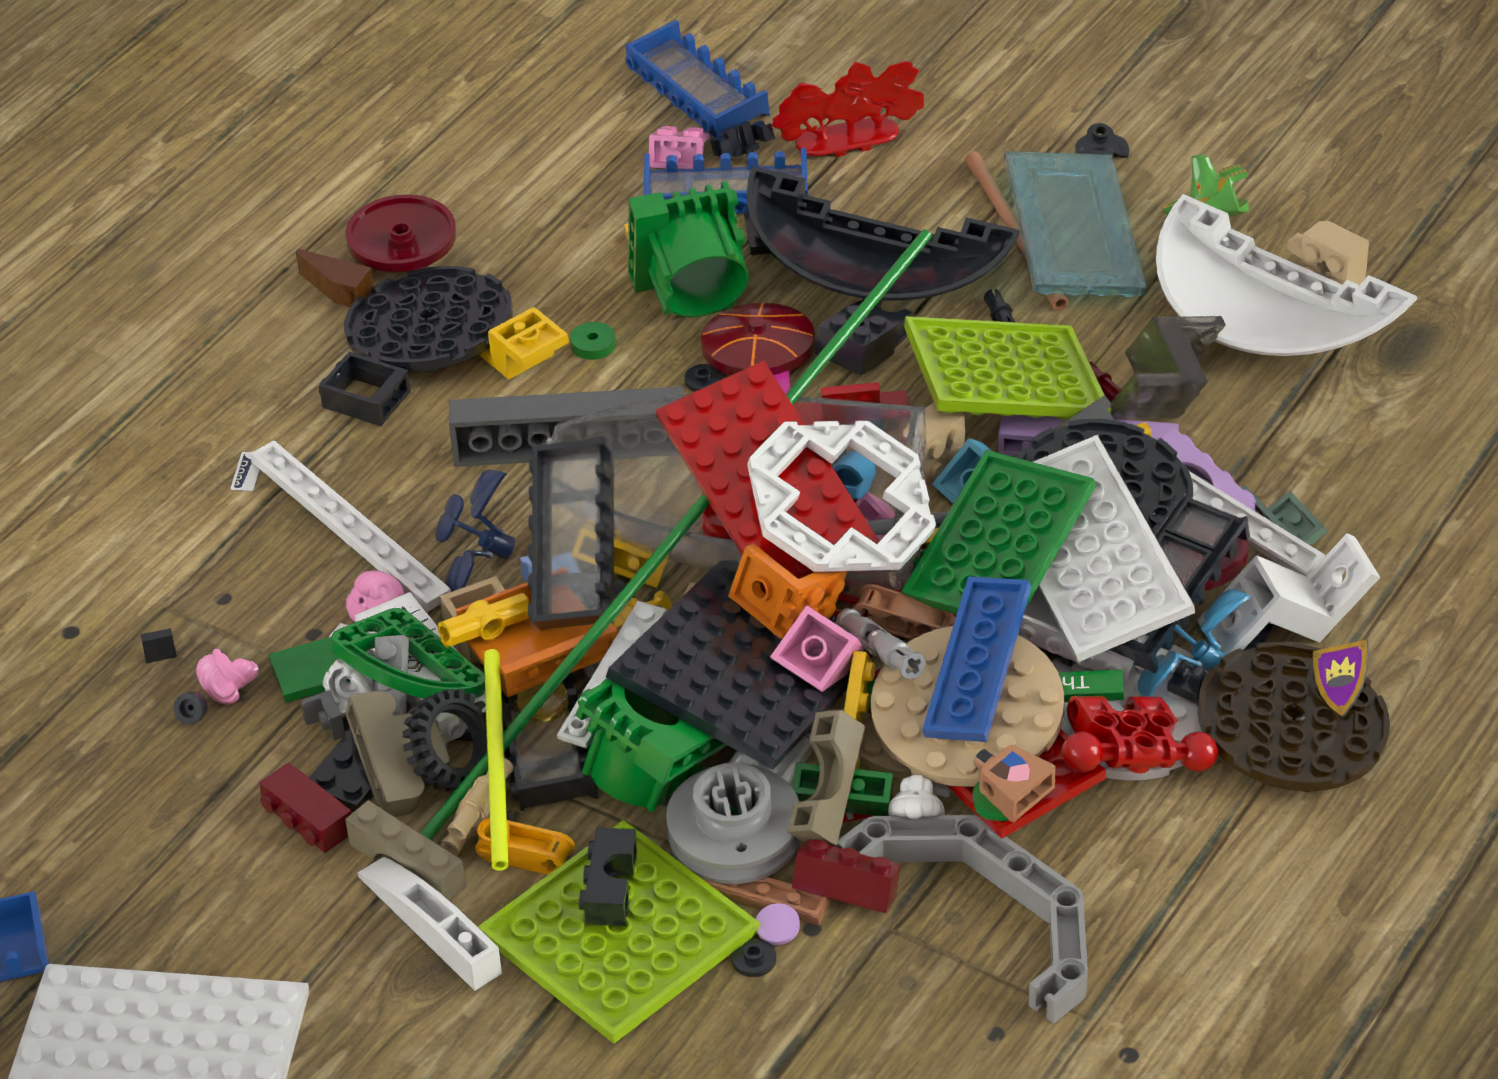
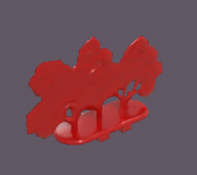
(854, 98)

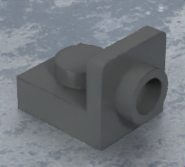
(324, 709)

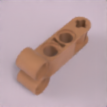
(901, 613)

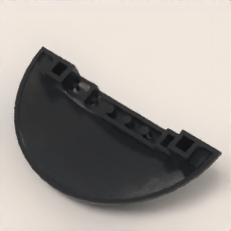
(856, 252)

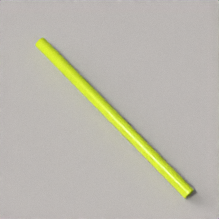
(496, 770)

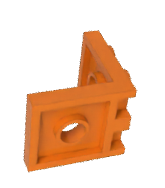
(785, 593)

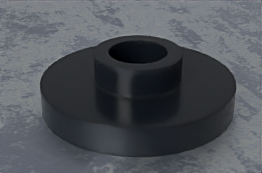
(701, 376)
(754, 958)

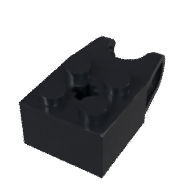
(871, 340)

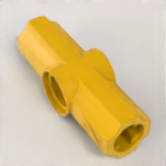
(484, 620)

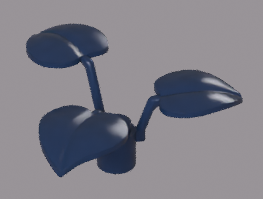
(492, 541)

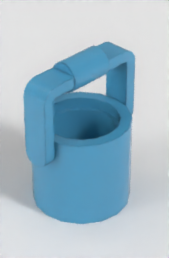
(855, 473)

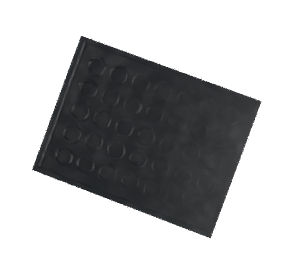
(716, 672)

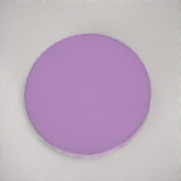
(778, 924)

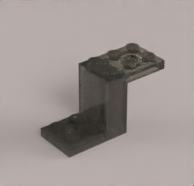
(1166, 367)

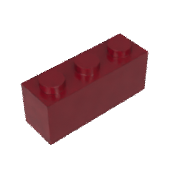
(305, 807)
(846, 875)

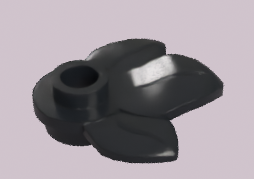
(1107, 143)

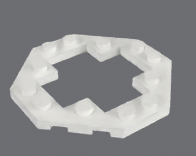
(853, 550)

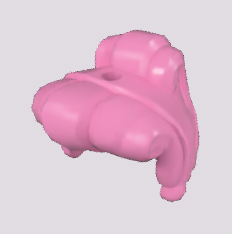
(375, 588)
(224, 678)

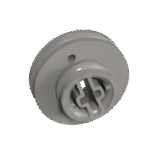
(728, 846)

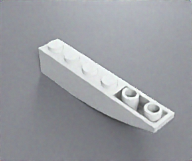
(636, 624)
(435, 921)

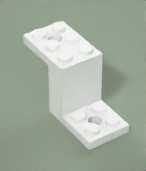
(1294, 601)

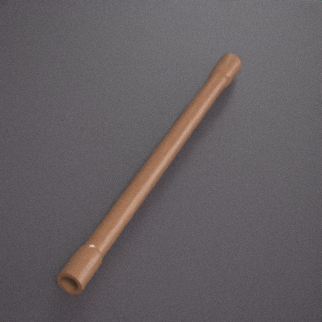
(980, 171)

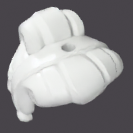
(341, 689)
(916, 799)

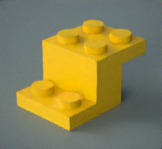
(523, 342)

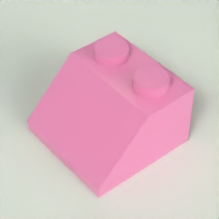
(817, 650)

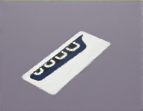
(245, 474)

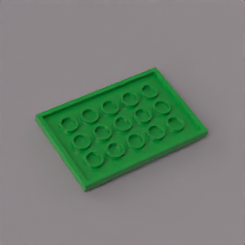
(1001, 527)

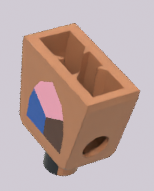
(1014, 779)

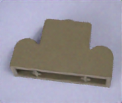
(382, 751)

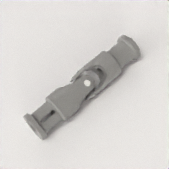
(875, 639)

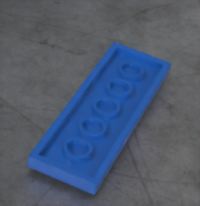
(977, 659)

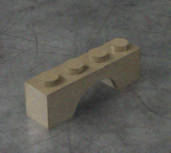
(837, 743)
(378, 832)

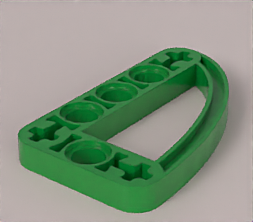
(352, 642)

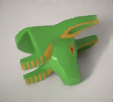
(1215, 187)

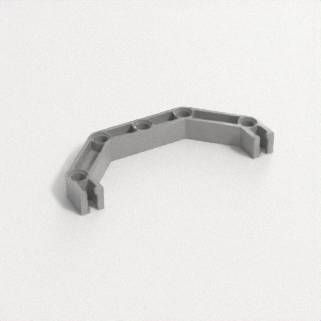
(1009, 868)

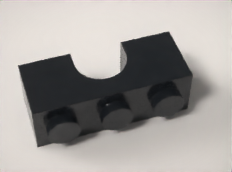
(607, 897)

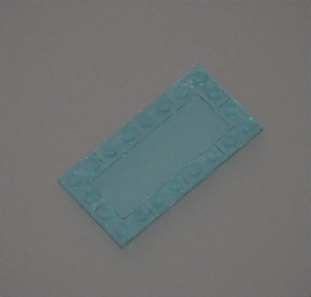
(1074, 224)

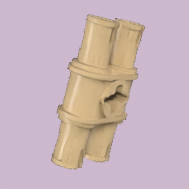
(470, 813)

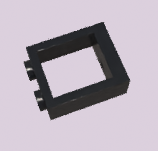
(391, 379)

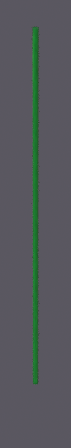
(667, 545)

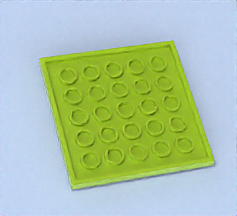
(1003, 367)
(628, 972)

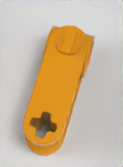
(528, 846)

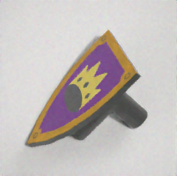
(1341, 674)

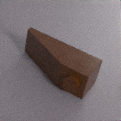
(335, 278)

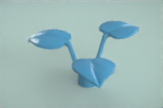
(1204, 653)

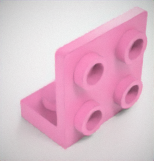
(681, 144)

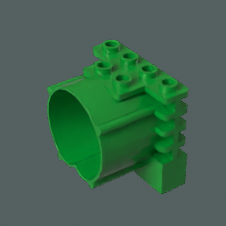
(687, 250)
(639, 747)

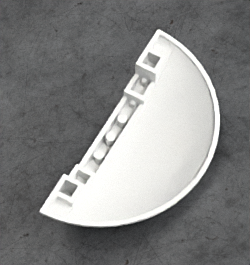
(1262, 297)

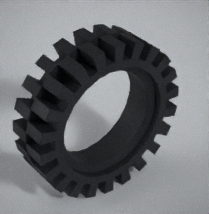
(420, 736)

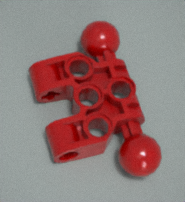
(1132, 737)

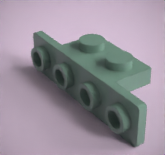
(1292, 517)

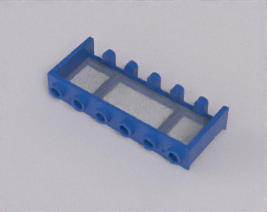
(693, 81)
(737, 177)

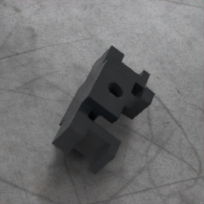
(741, 138)

